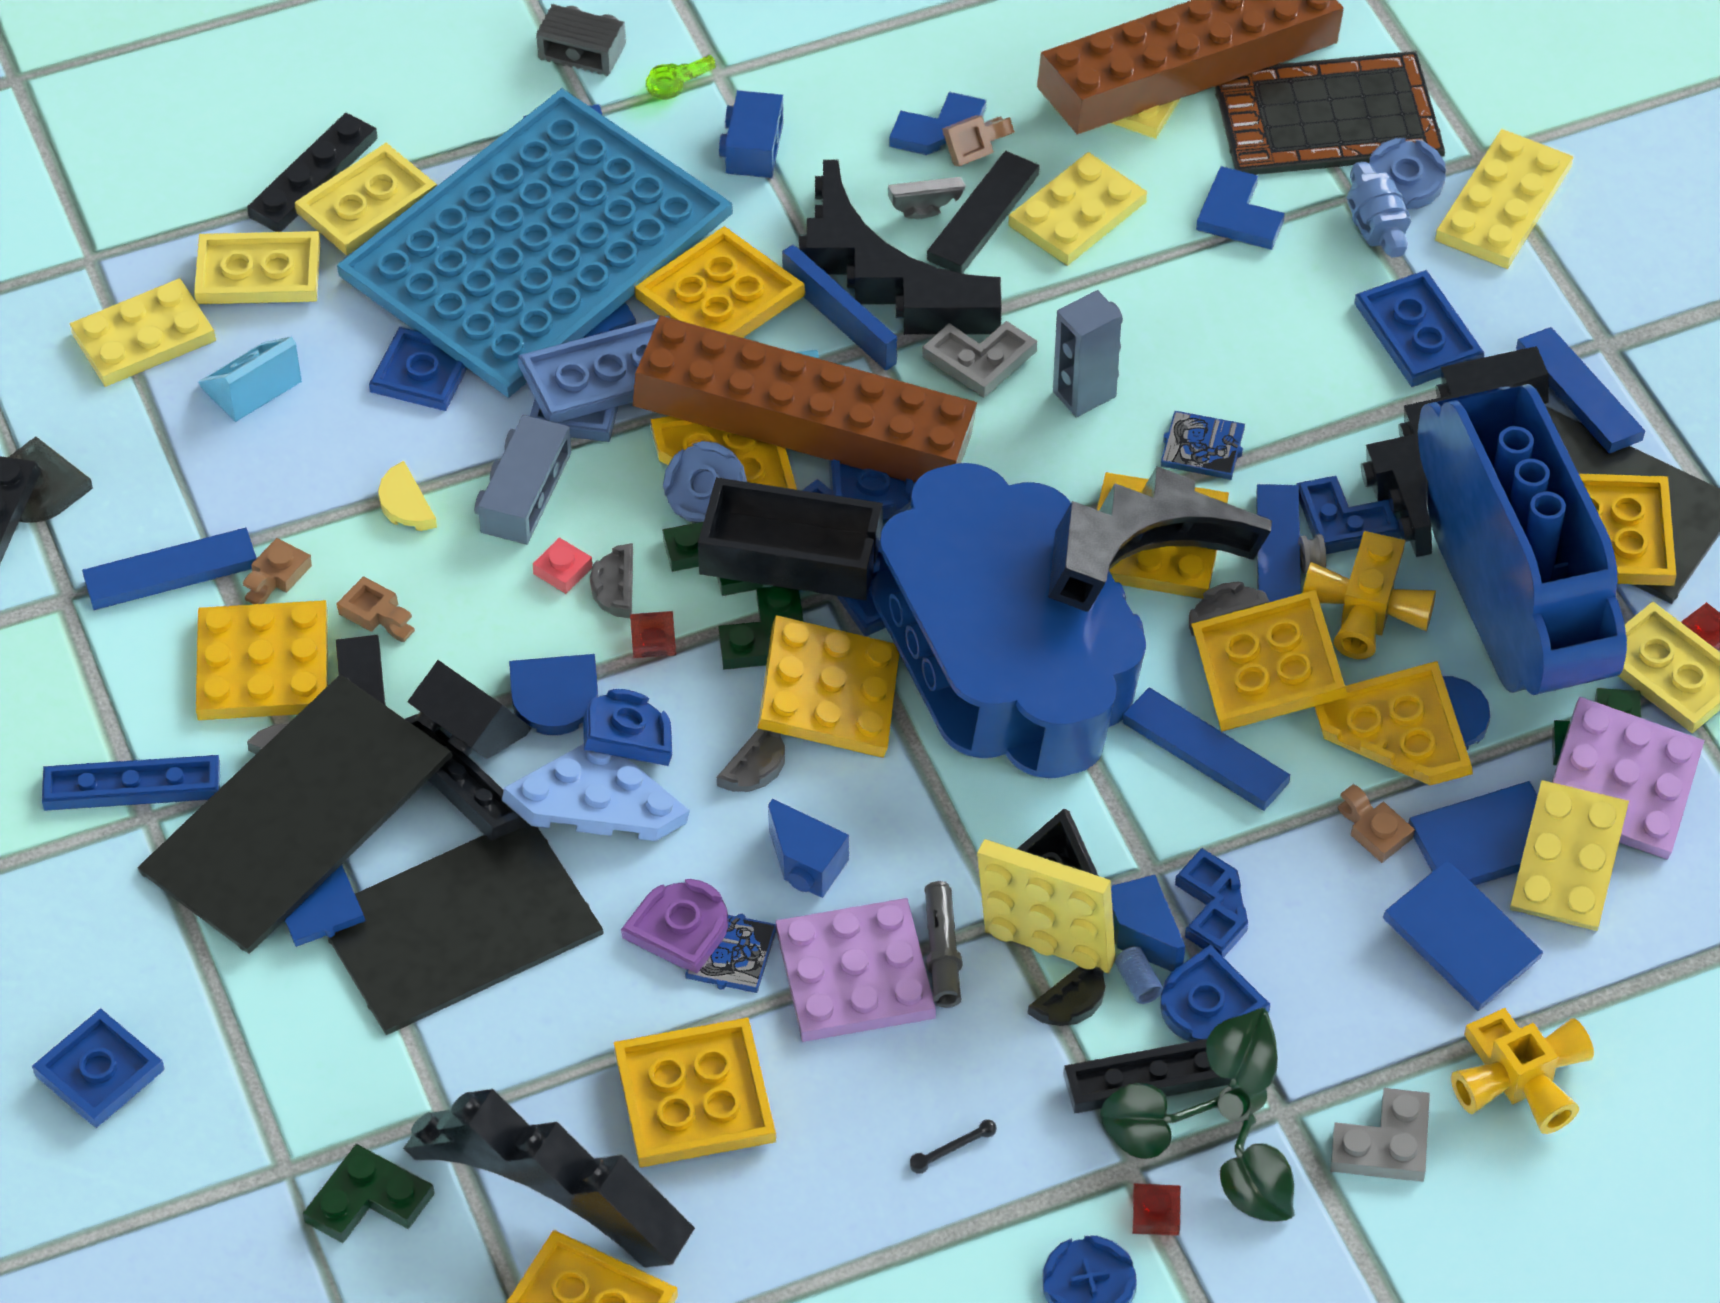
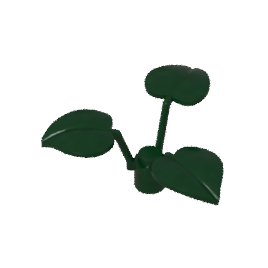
(1245, 1053)

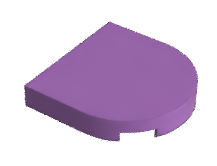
(679, 923)

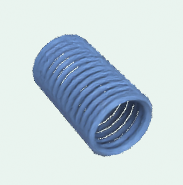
(1144, 982)

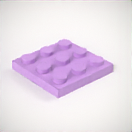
(1633, 762)
(855, 969)

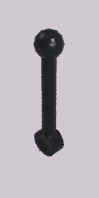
(919, 1162)

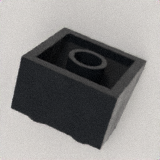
(465, 712)

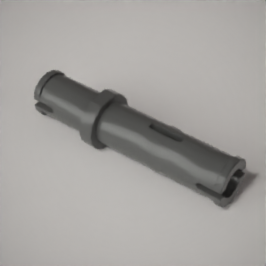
(944, 959)

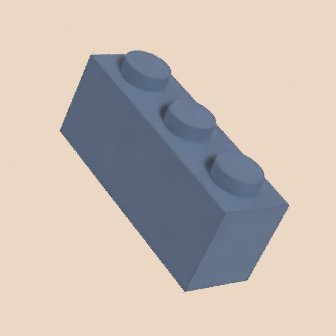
(1087, 353)
(523, 479)

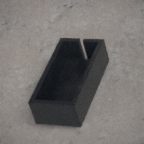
(790, 538)

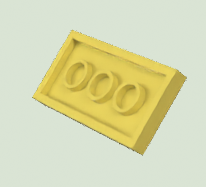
(1504, 198)

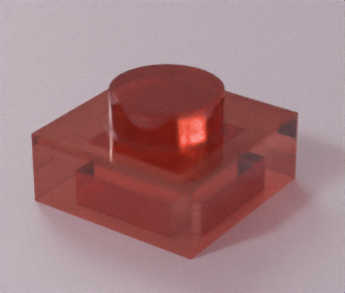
(1705, 624)
(653, 634)
(1156, 1209)

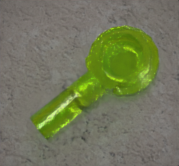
(668, 80)

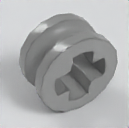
(1312, 551)

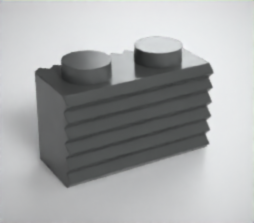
(581, 39)

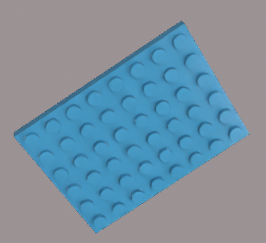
(534, 239)

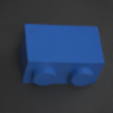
(753, 133)

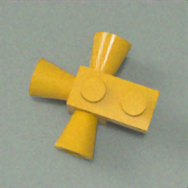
(1370, 595)
(1522, 1067)

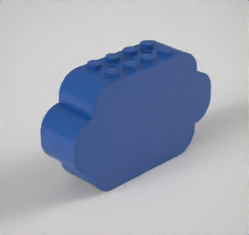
(1522, 540)
(981, 638)

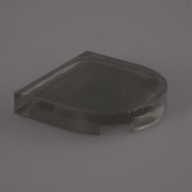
(58, 483)

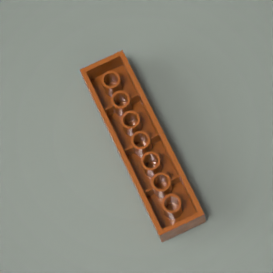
(1179, 55)
(800, 402)

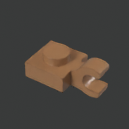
(972, 137)
(275, 568)
(372, 605)
(1376, 828)

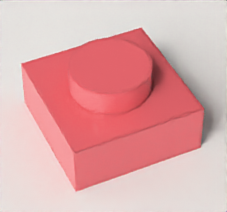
(562, 565)

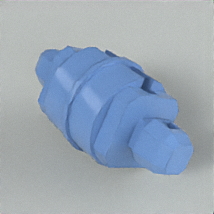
(1378, 209)

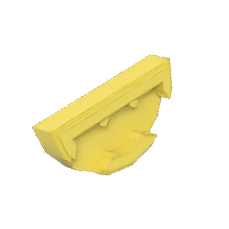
(403, 500)

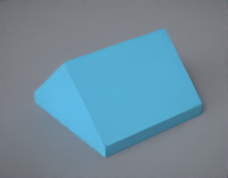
(254, 377)

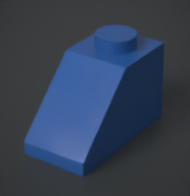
(806, 848)
(1146, 922)

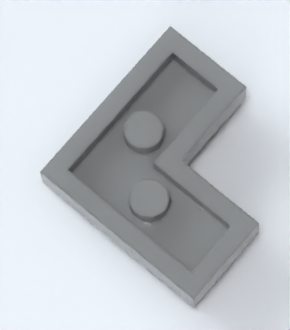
(980, 364)
(1386, 1151)

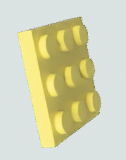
(1046, 906)

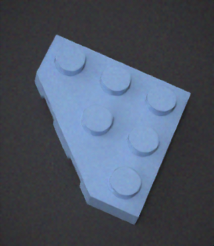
(597, 796)

